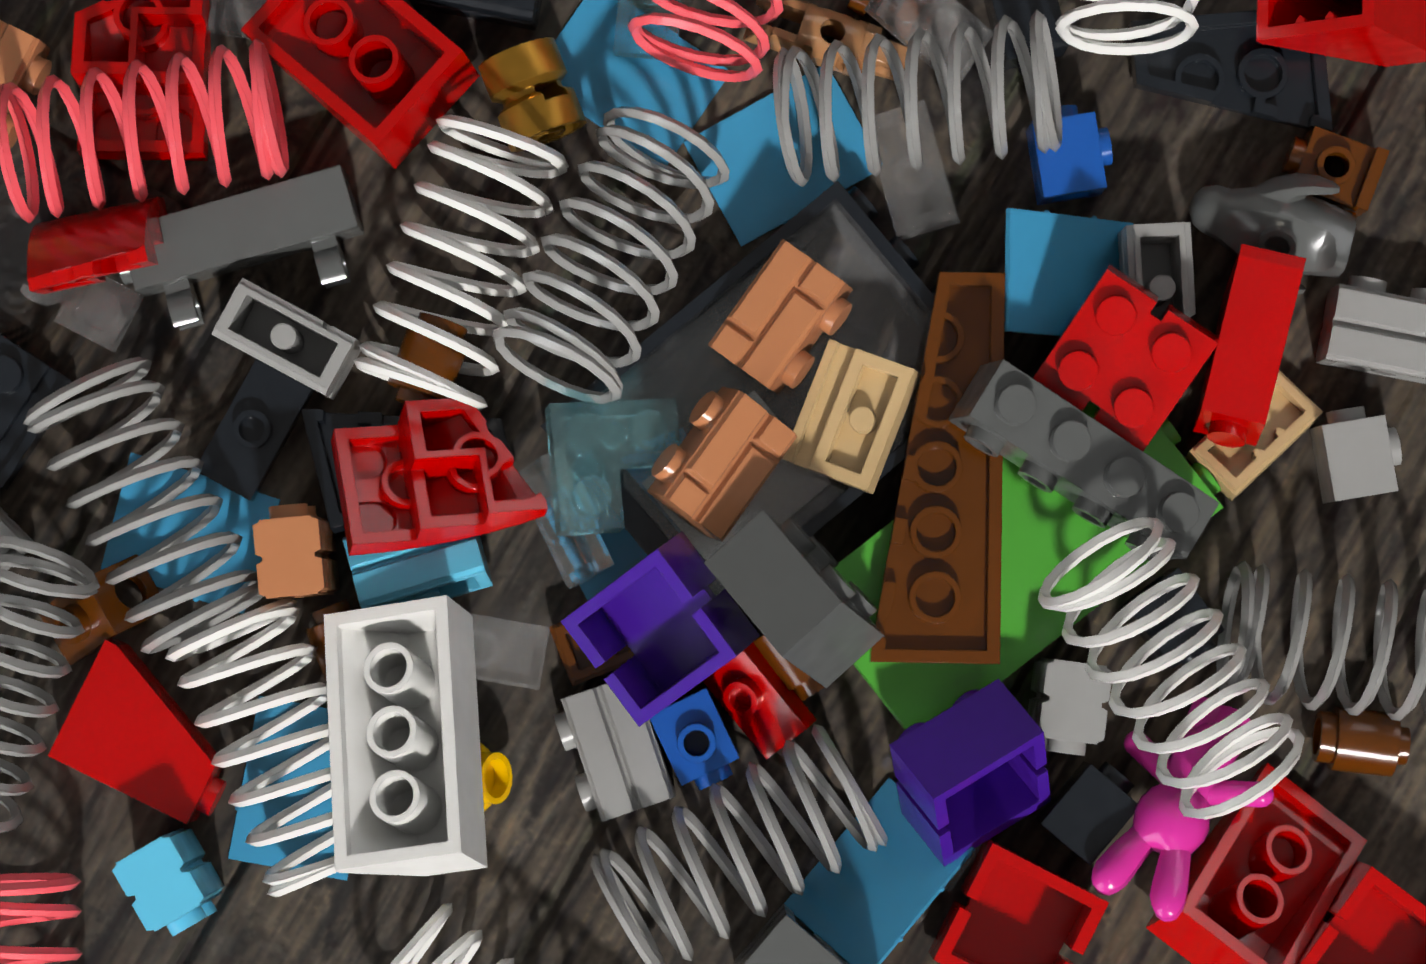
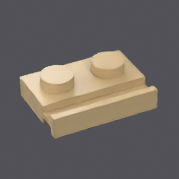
(851, 416)

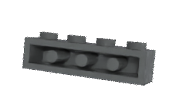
(1078, 458)

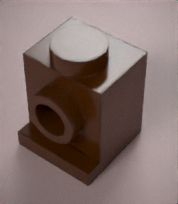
(1361, 166)

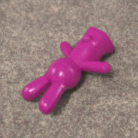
(1163, 828)

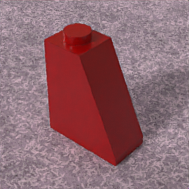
(1352, 30)
(1249, 347)
(138, 738)

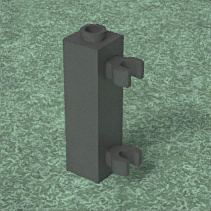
(250, 231)

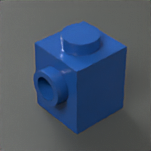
(1079, 163)
(696, 740)

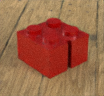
(1126, 358)
(1016, 914)
(1370, 924)

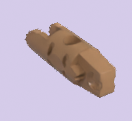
(825, 22)

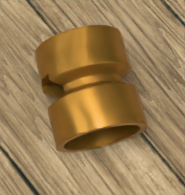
(531, 91)

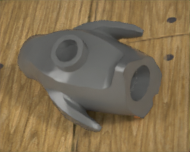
(1280, 218)

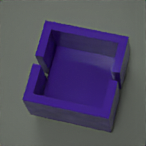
(668, 623)
(971, 771)

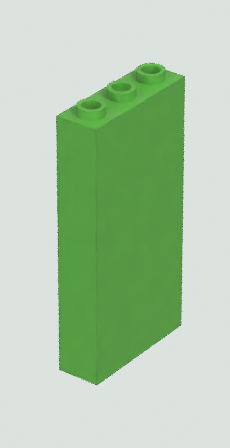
(1036, 536)

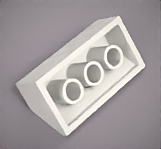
(404, 739)

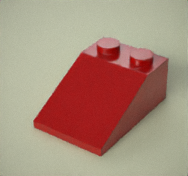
(368, 65)
(1262, 881)

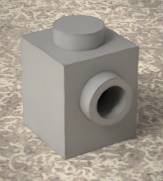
(1355, 455)

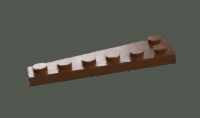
(947, 524)

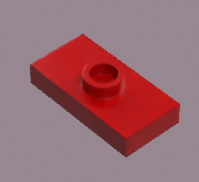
(759, 701)

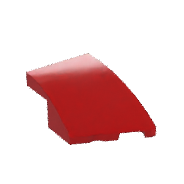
(152, 31)
(92, 245)
(428, 480)

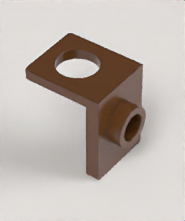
(99, 614)

